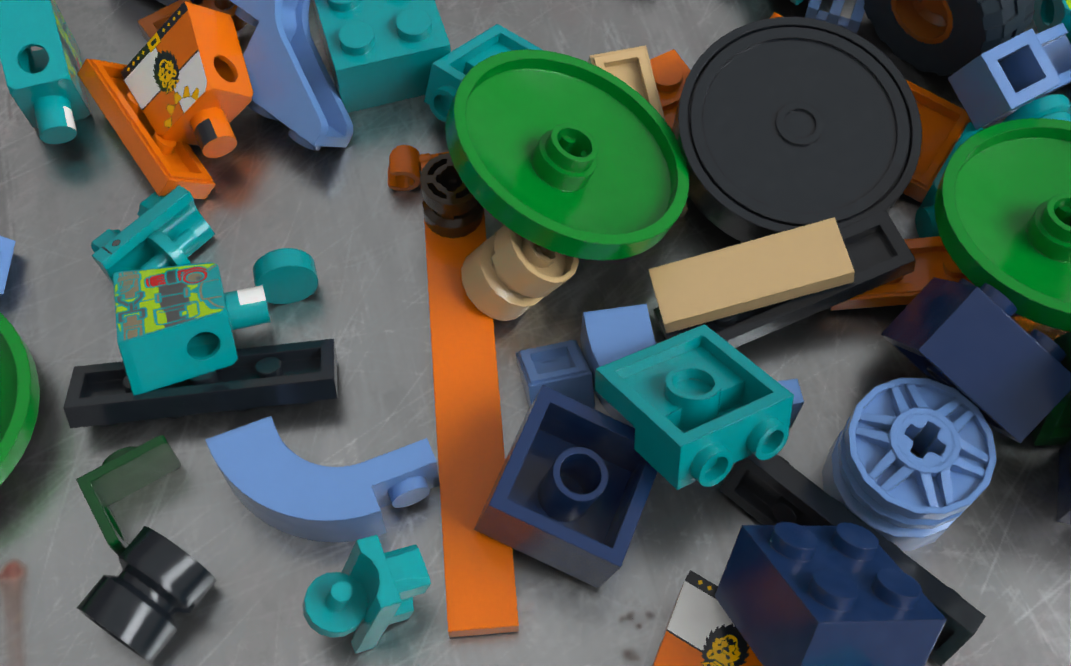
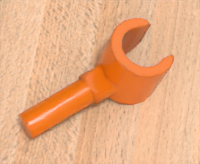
(406, 167)

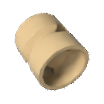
(513, 274)

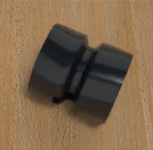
(148, 592)

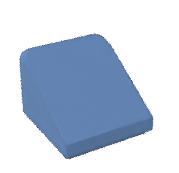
(559, 368)

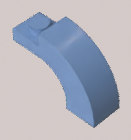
(318, 499)

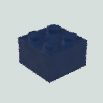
(973, 345)
(569, 489)
(825, 598)

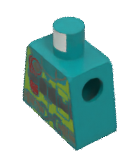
(44, 79)
(180, 322)

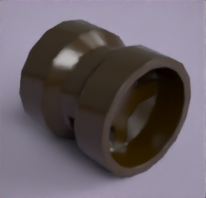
(447, 202)

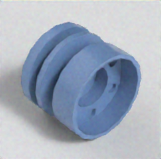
(888, 486)

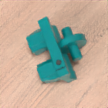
(161, 237)
(367, 594)

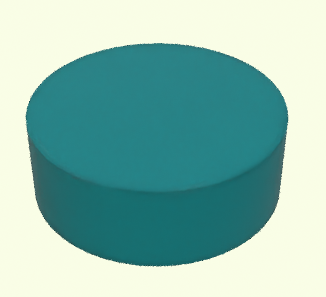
(286, 275)

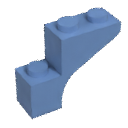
(290, 74)
(1013, 74)

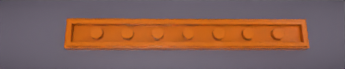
(468, 443)

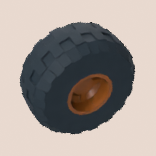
(946, 33)

